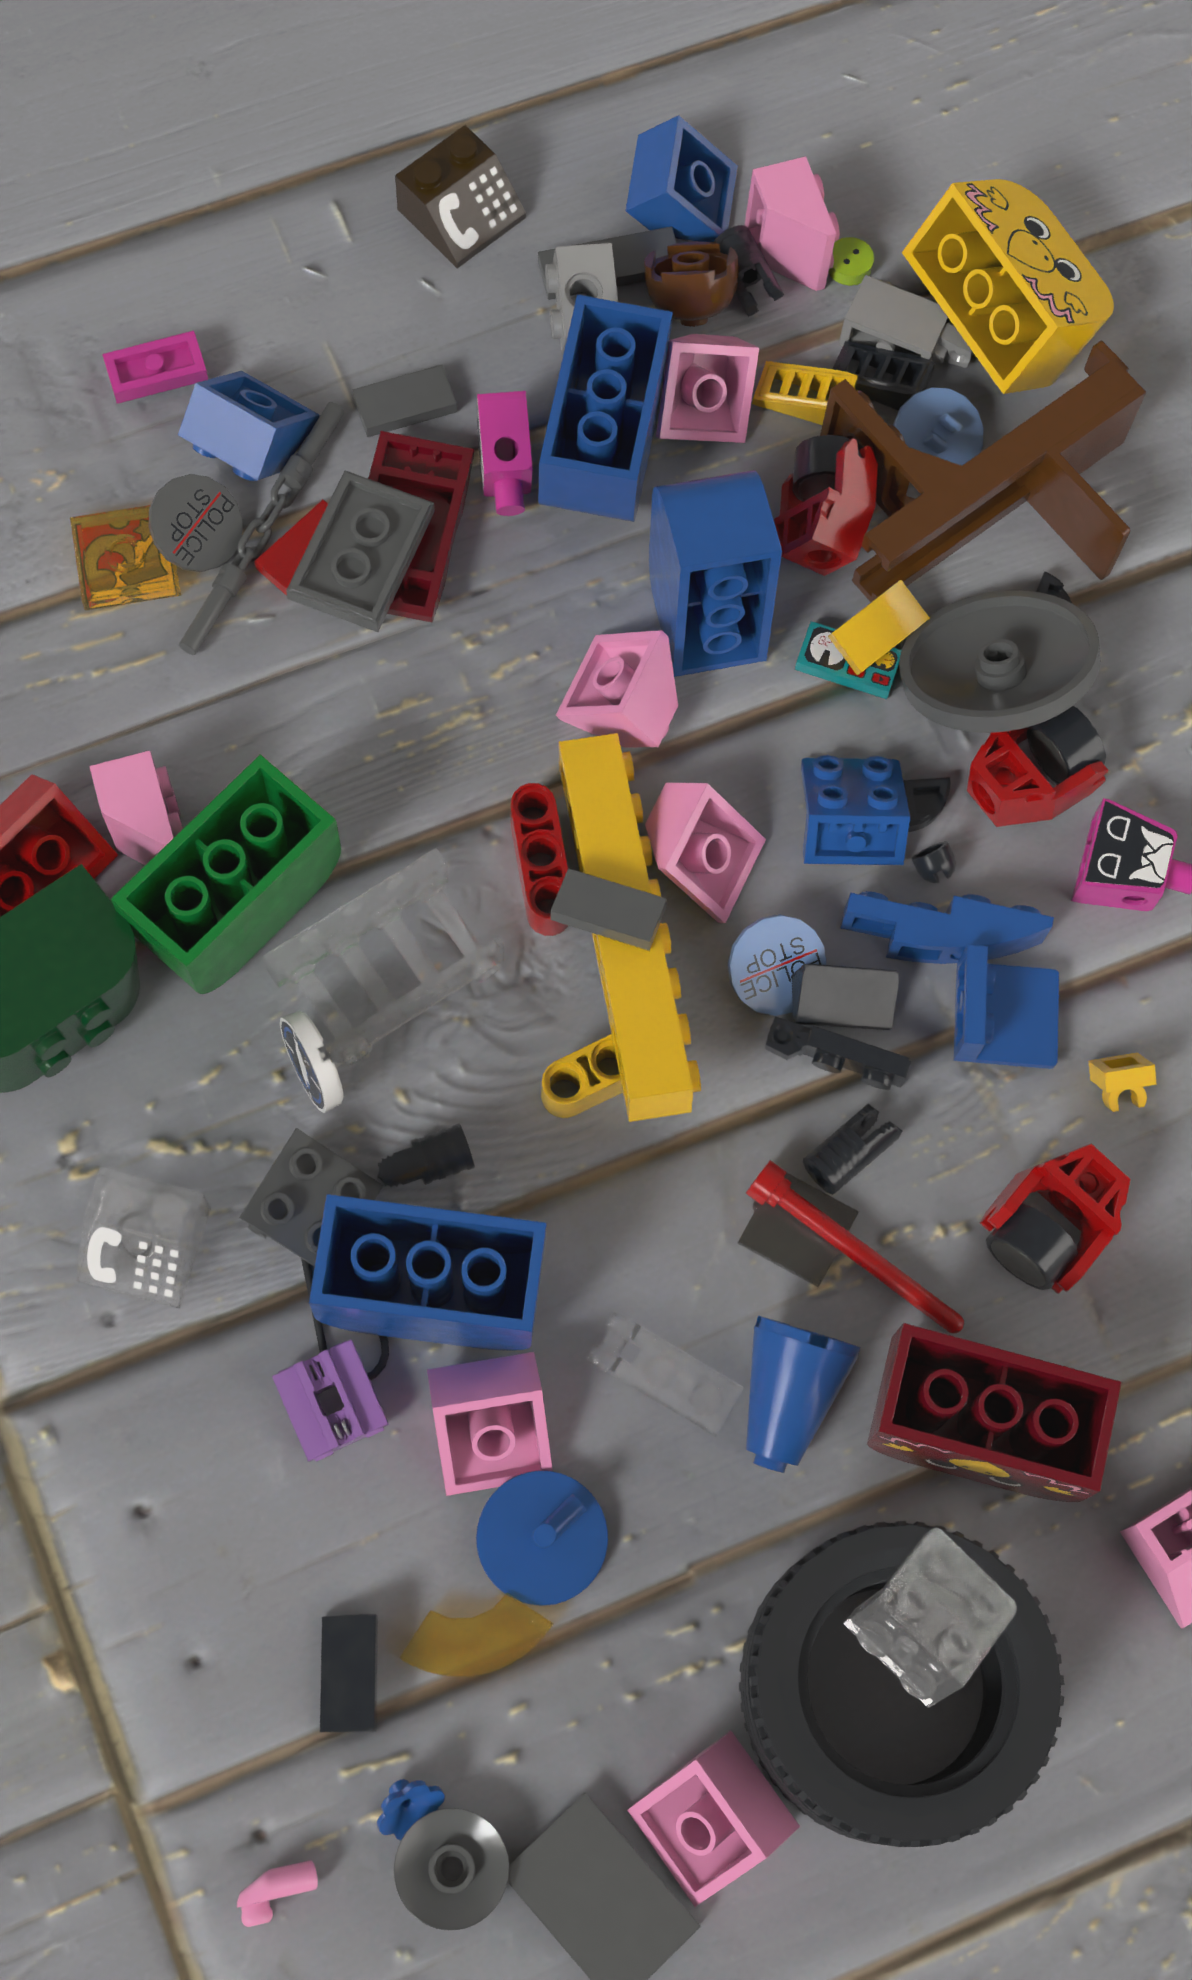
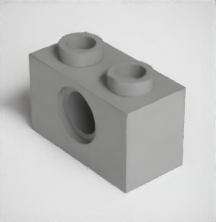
(576, 270)

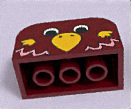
(994, 1416)

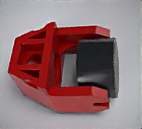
(827, 503)
(1012, 787)
(1035, 1247)

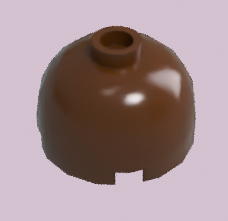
(692, 280)

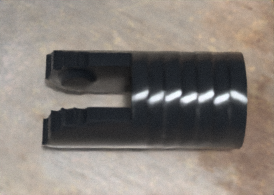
(751, 266)
(845, 1153)
(428, 1158)

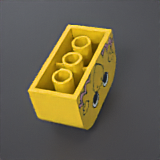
(1010, 281)

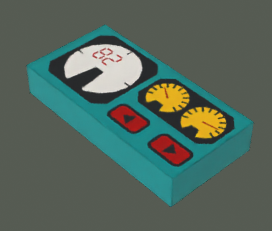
(823, 660)

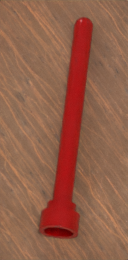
(775, 1189)

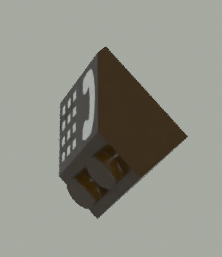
(458, 196)

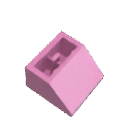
(792, 221)
(137, 805)
(1165, 1552)

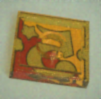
(120, 560)

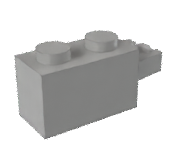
(903, 323)

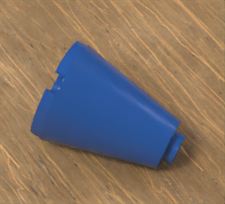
(792, 1389)

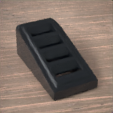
(901, 365)

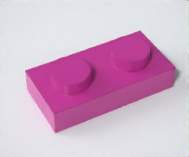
(155, 367)

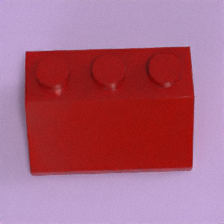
(43, 841)

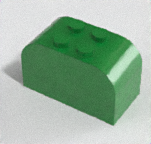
(231, 877)

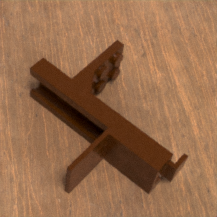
(1029, 464)

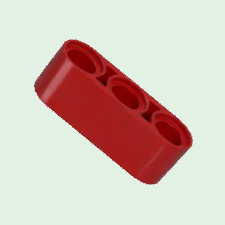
(535, 837)

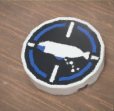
(316, 1075)

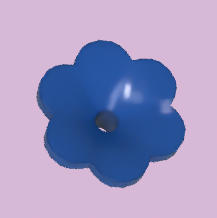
(407, 1805)

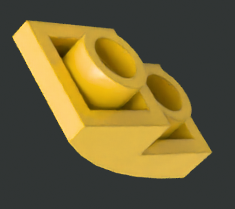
(878, 627)

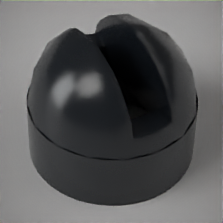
(933, 860)

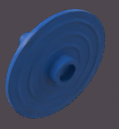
(542, 1538)

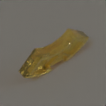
(477, 1643)

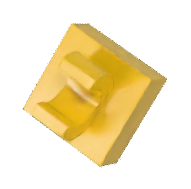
(1120, 1074)

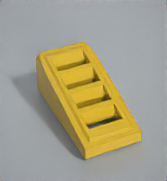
(805, 376)

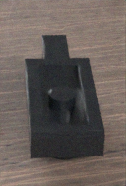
(834, 1051)

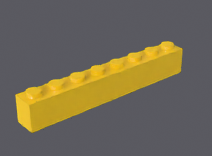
(634, 981)

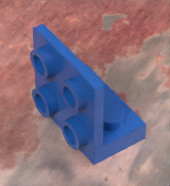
(854, 811)
(1005, 1012)

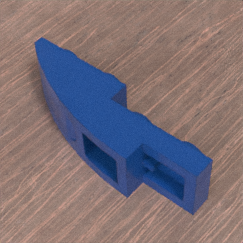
(930, 936)

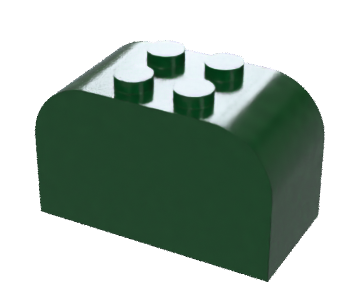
(62, 977)

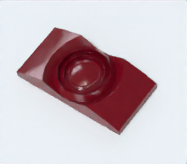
(436, 474)

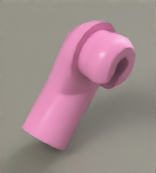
(273, 1885)

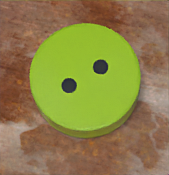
(851, 261)

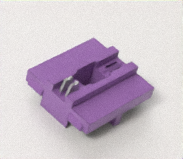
(361, 1411)

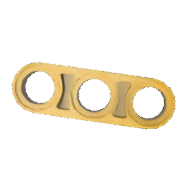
(582, 1070)

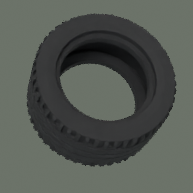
(985, 1779)

